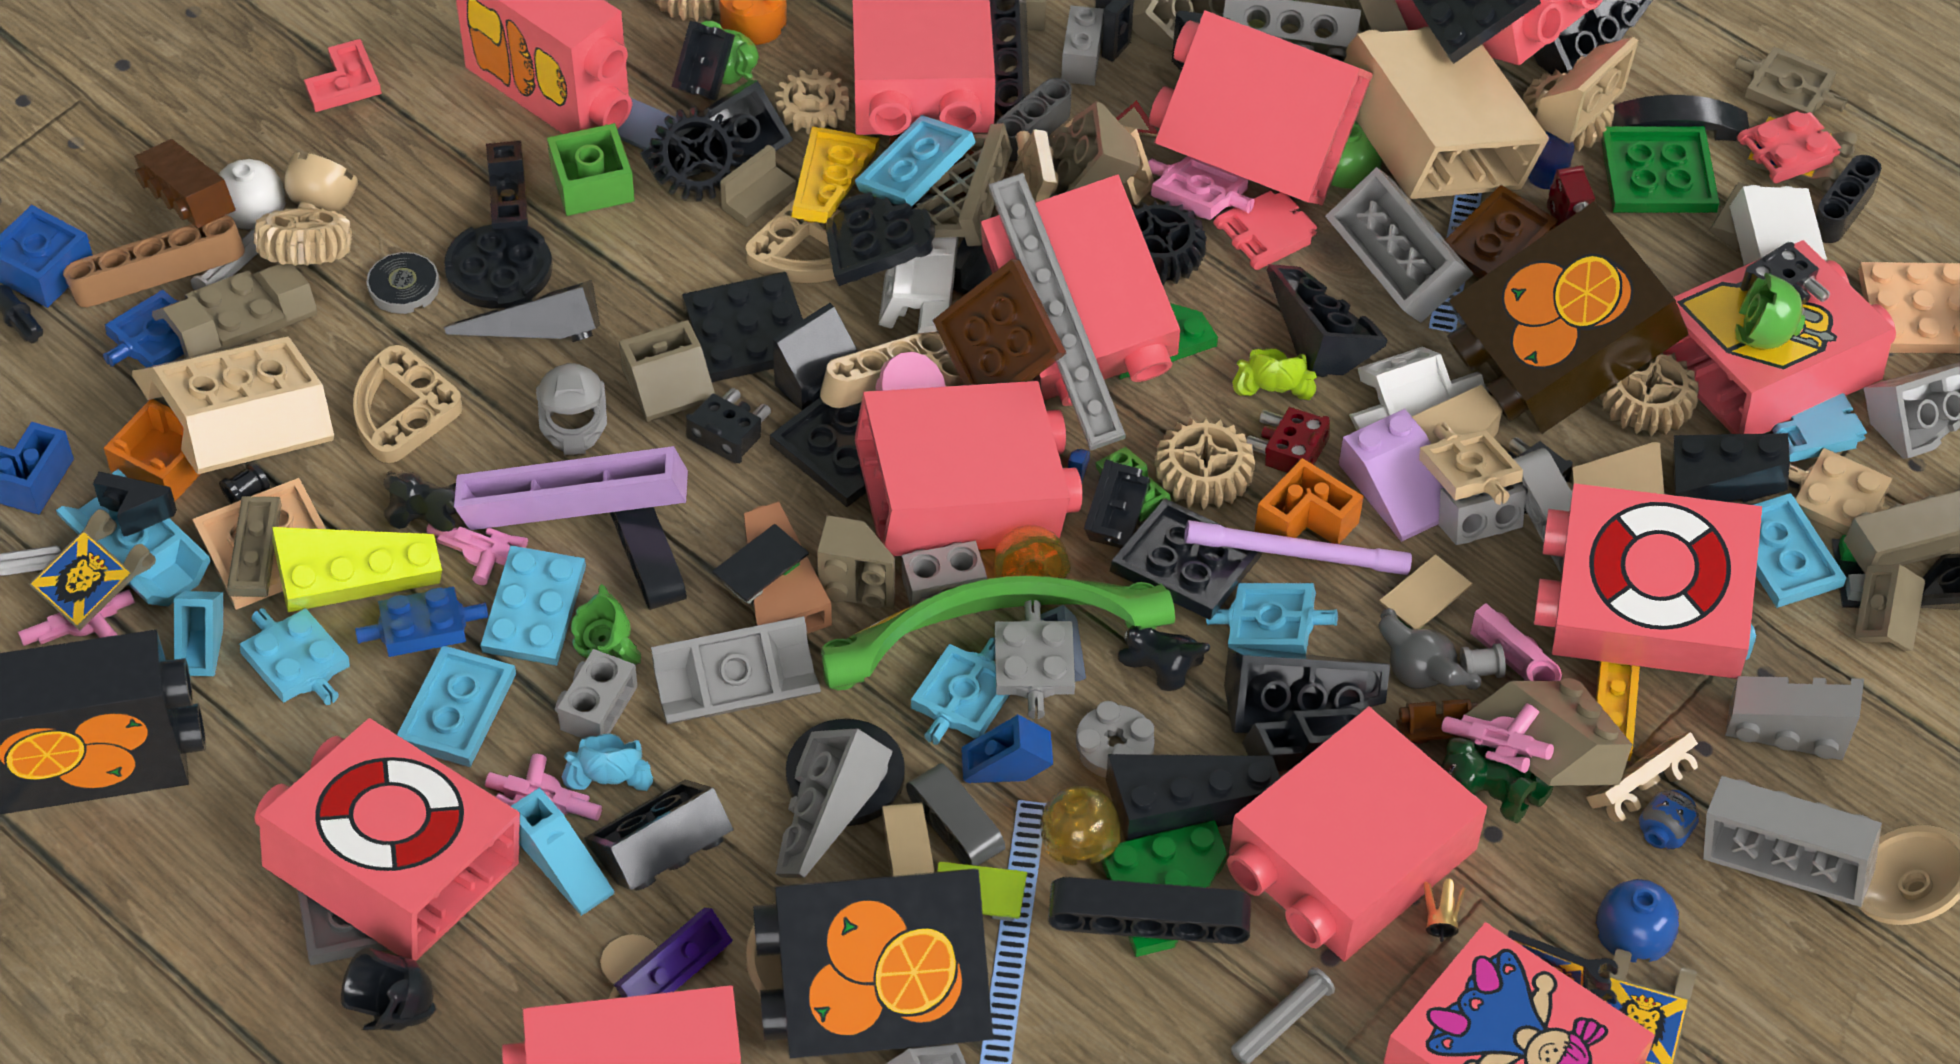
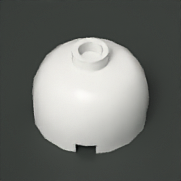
(254, 191)

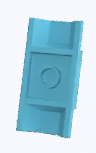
(178, 562)

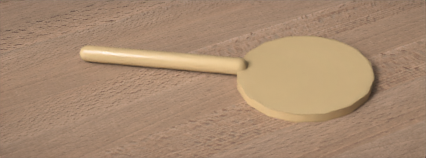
(622, 956)

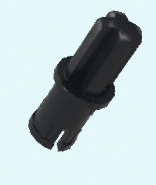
(18, 315)

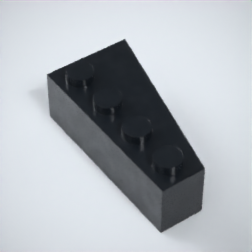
(1183, 790)

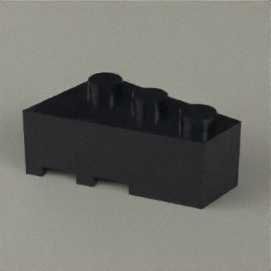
(1730, 466)

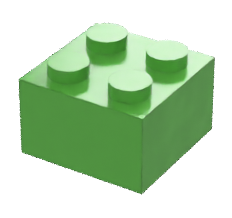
(590, 169)

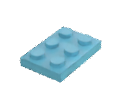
(915, 161)
(1792, 556)
(533, 605)
(457, 705)

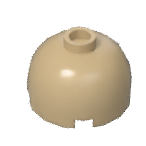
(318, 183)

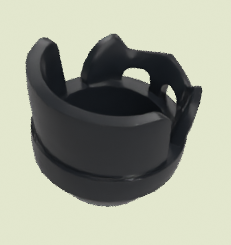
(388, 989)

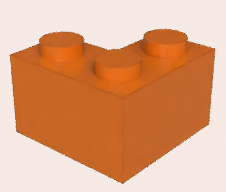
(1309, 500)

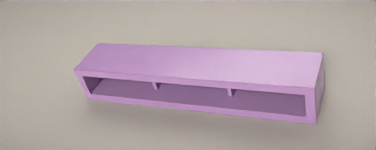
(571, 488)

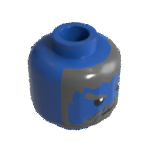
(1669, 819)

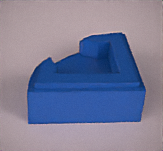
(1079, 459)

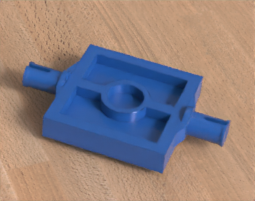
(142, 336)
(421, 621)

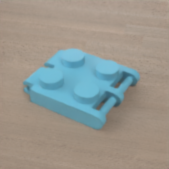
(1822, 426)

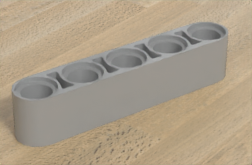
(1544, 490)

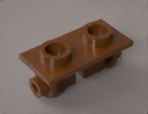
(1421, 723)

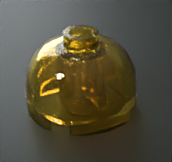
(1031, 552)
(1079, 825)

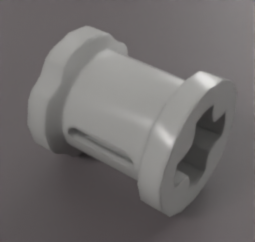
(1484, 661)

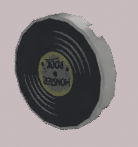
(403, 282)

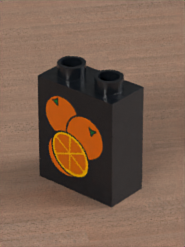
(94, 721)
(876, 963)

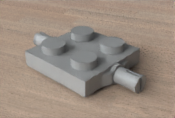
(1034, 658)

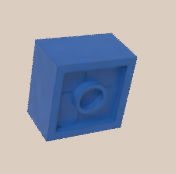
(37, 252)

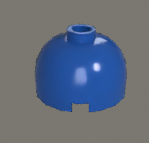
(1638, 919)

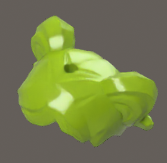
(1274, 372)

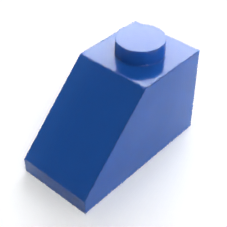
(1008, 753)

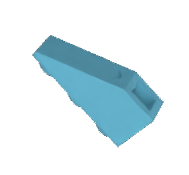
(560, 853)

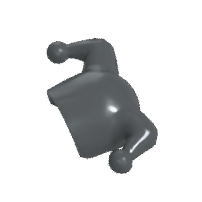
(1423, 656)

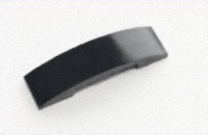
(1682, 111)
(507, 185)

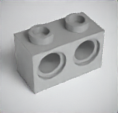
(1082, 45)
(1480, 516)
(942, 569)
(603, 699)

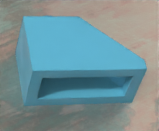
(198, 630)

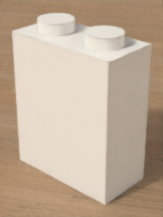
(1772, 217)

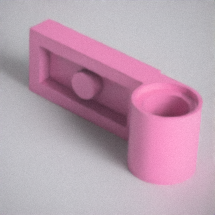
(1519, 650)

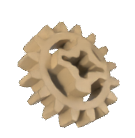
(812, 101)

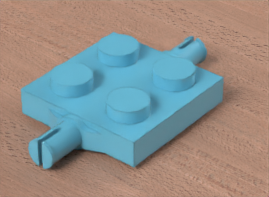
(1273, 616)
(294, 655)
(960, 693)

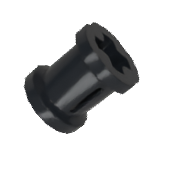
(245, 483)

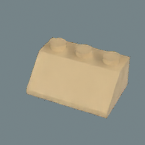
(1586, 89)

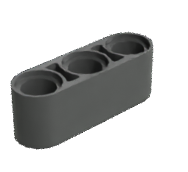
(1041, 110)
(956, 816)

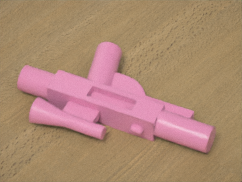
(479, 549)
(59, 626)
(1505, 735)
(563, 798)

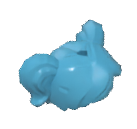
(607, 762)

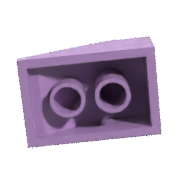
(1389, 474)

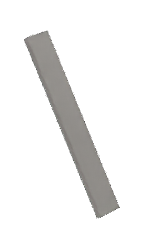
(1079, 366)

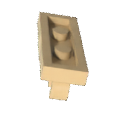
(1645, 775)

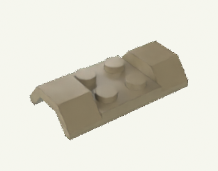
(239, 309)

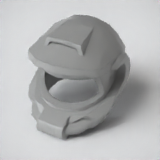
(571, 391)

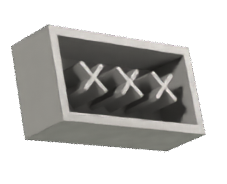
(1399, 245)
(1791, 840)

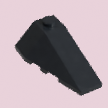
(752, 119)

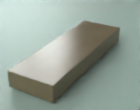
(254, 547)

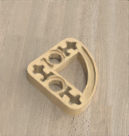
(775, 262)
(424, 405)

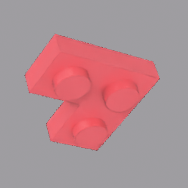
(350, 82)

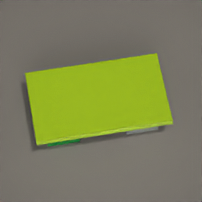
(1000, 889)

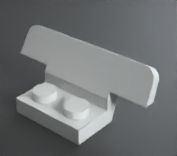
(922, 285)
(1410, 382)

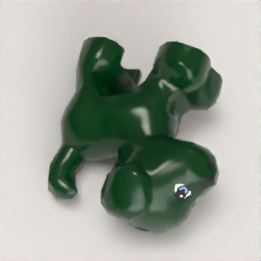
(1503, 782)

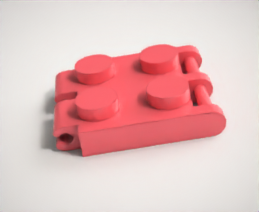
(1792, 143)
(1269, 230)

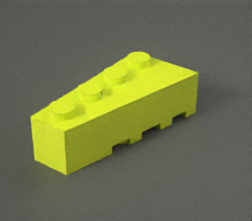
(350, 565)

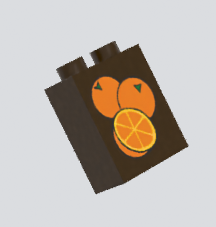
(1565, 319)

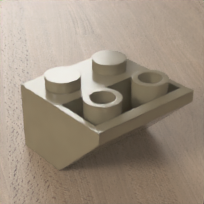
(666, 370)
(855, 564)

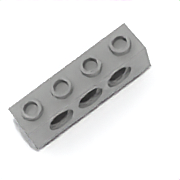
(1306, 16)

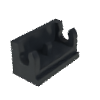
(703, 61)
(1116, 504)

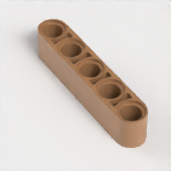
(153, 261)

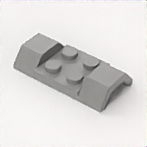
(734, 670)

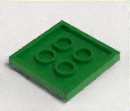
(1659, 170)

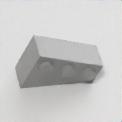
(1795, 716)

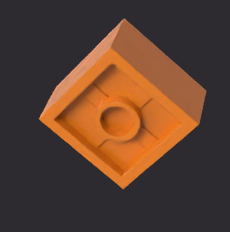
(151, 449)

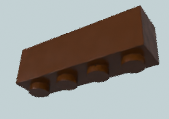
(184, 183)

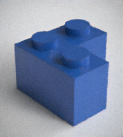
(34, 467)

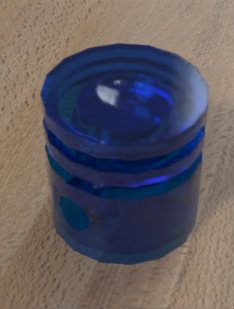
(1555, 155)

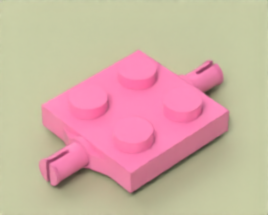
(1199, 187)

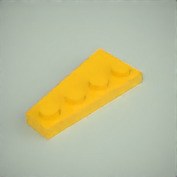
(829, 171)

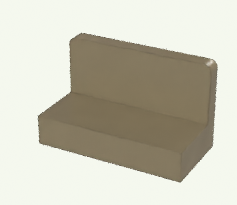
(755, 187)
(1890, 606)

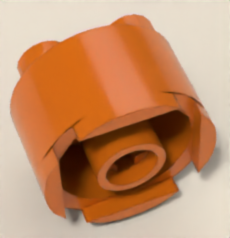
(754, 18)

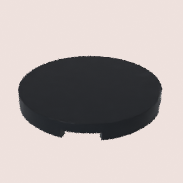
(498, 265)
(888, 788)

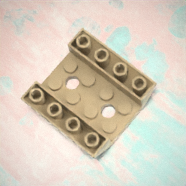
(244, 409)

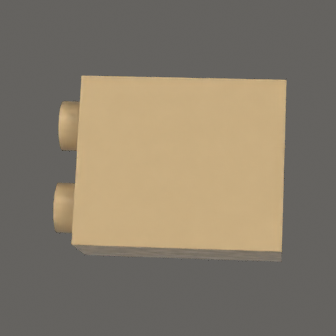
(1440, 121)

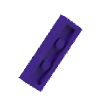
(677, 957)

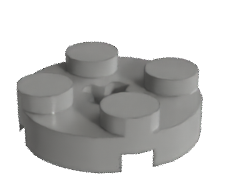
(1109, 721)

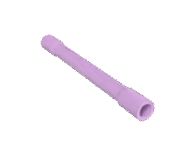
(1376, 559)

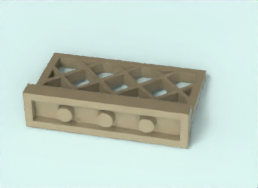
(978, 204)

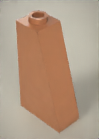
(791, 594)

